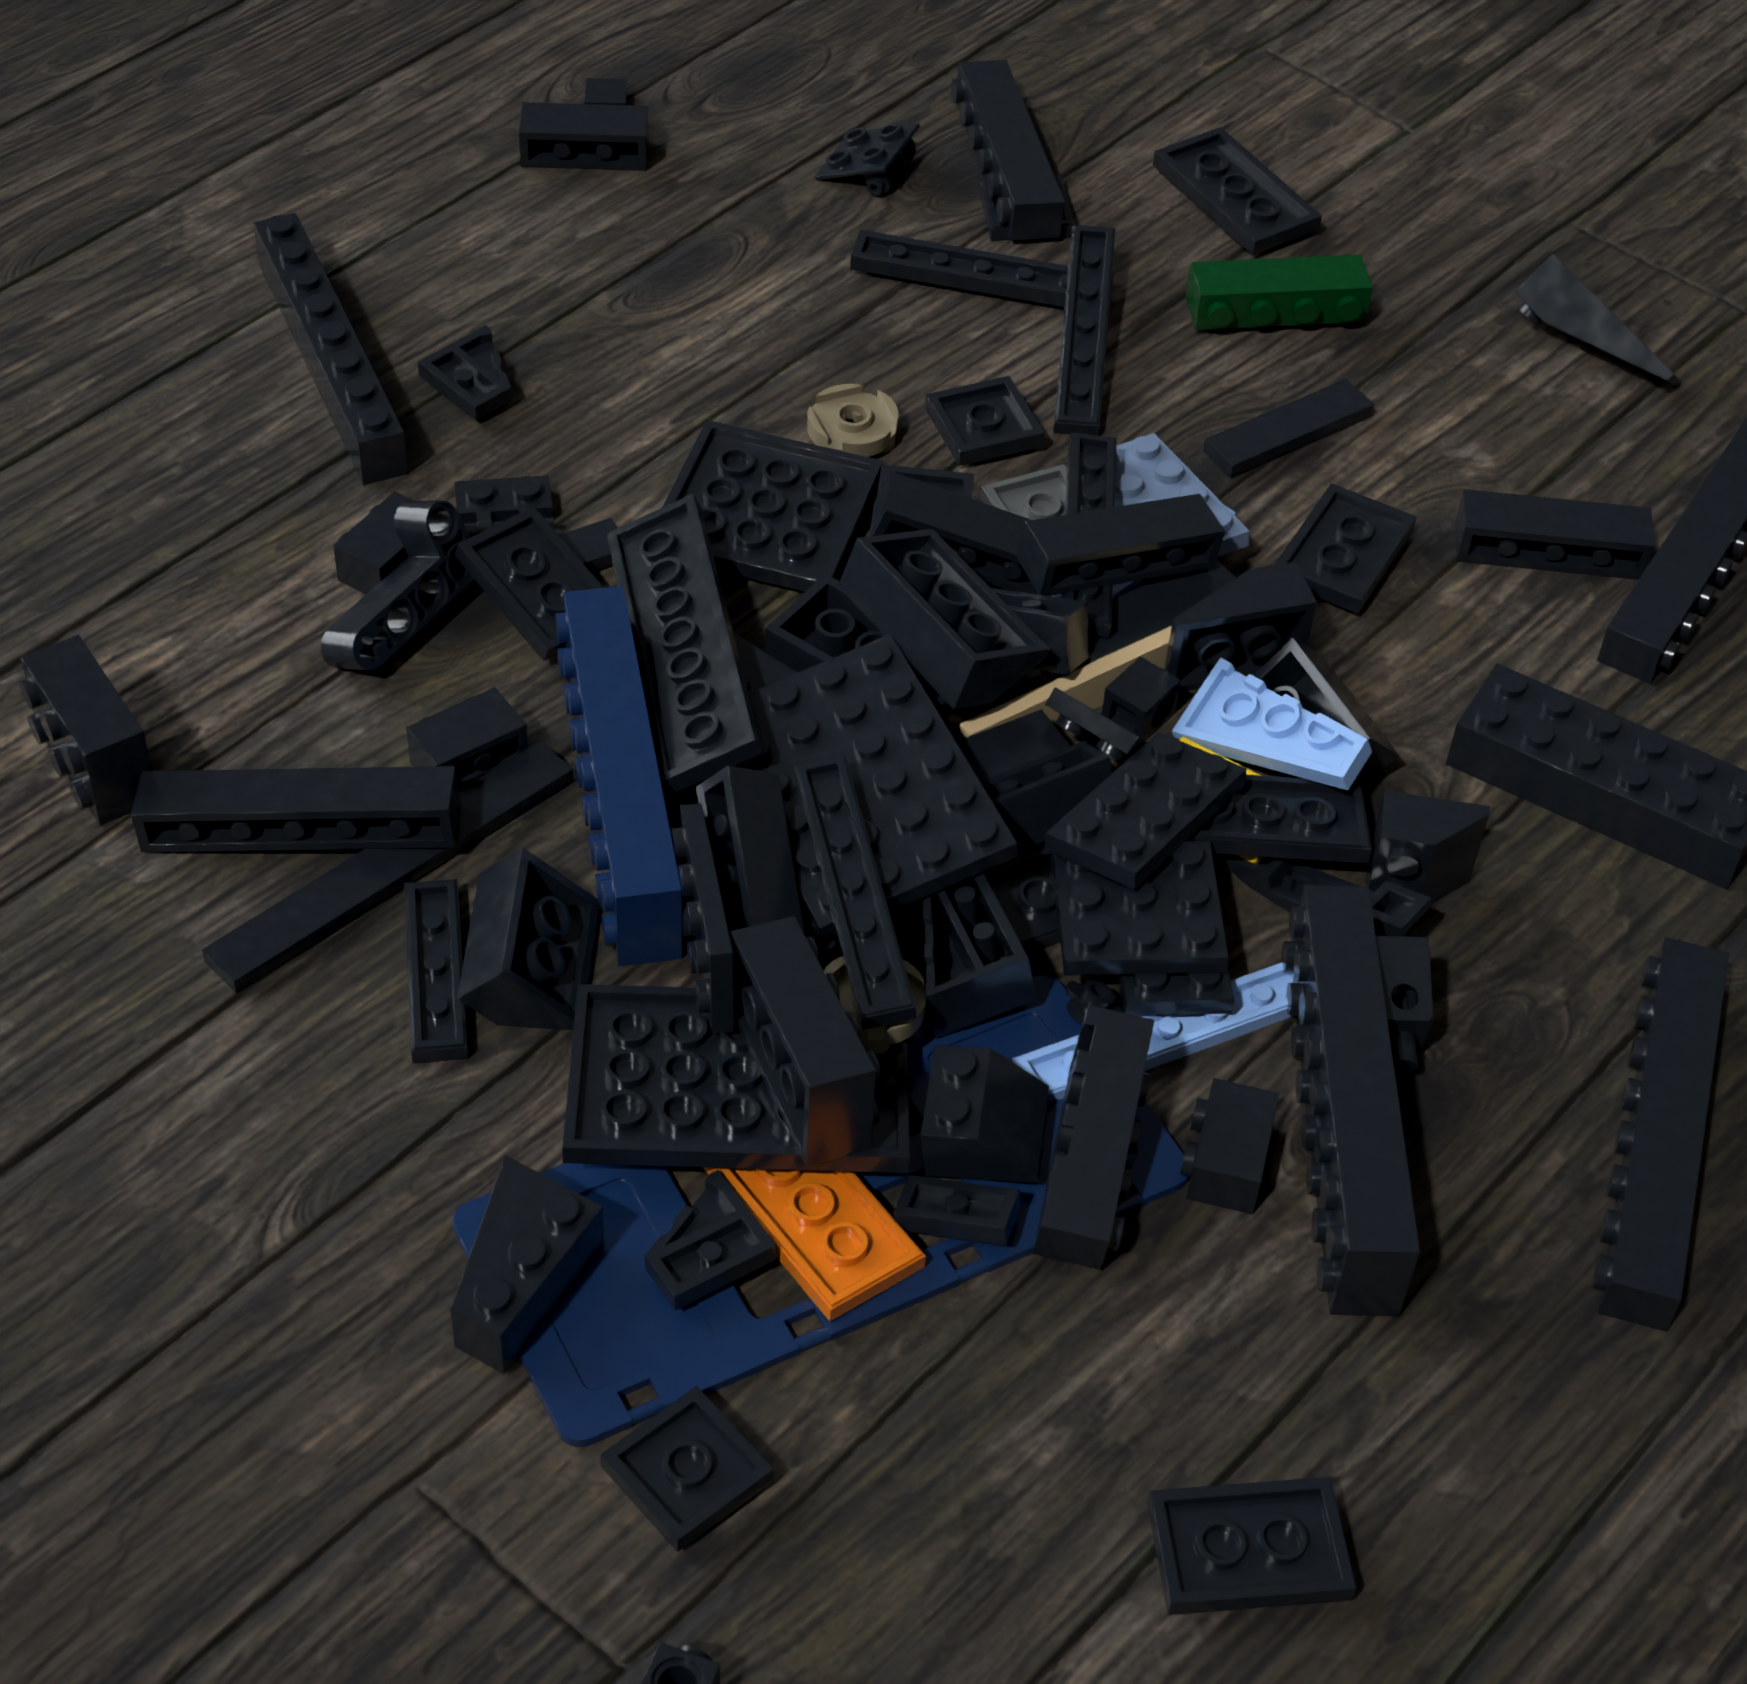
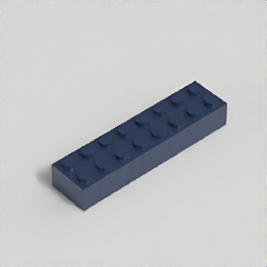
(622, 778)

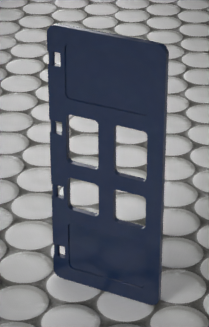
(623, 1334)

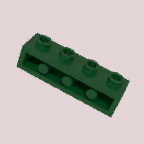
(1278, 292)

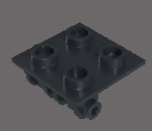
(873, 153)

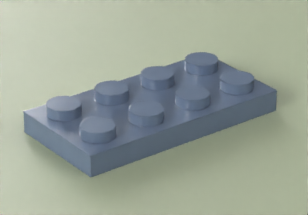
(1153, 472)

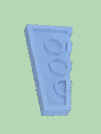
(1259, 727)

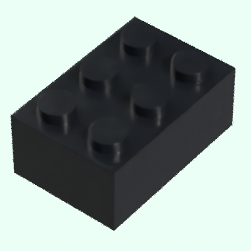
(85, 726)

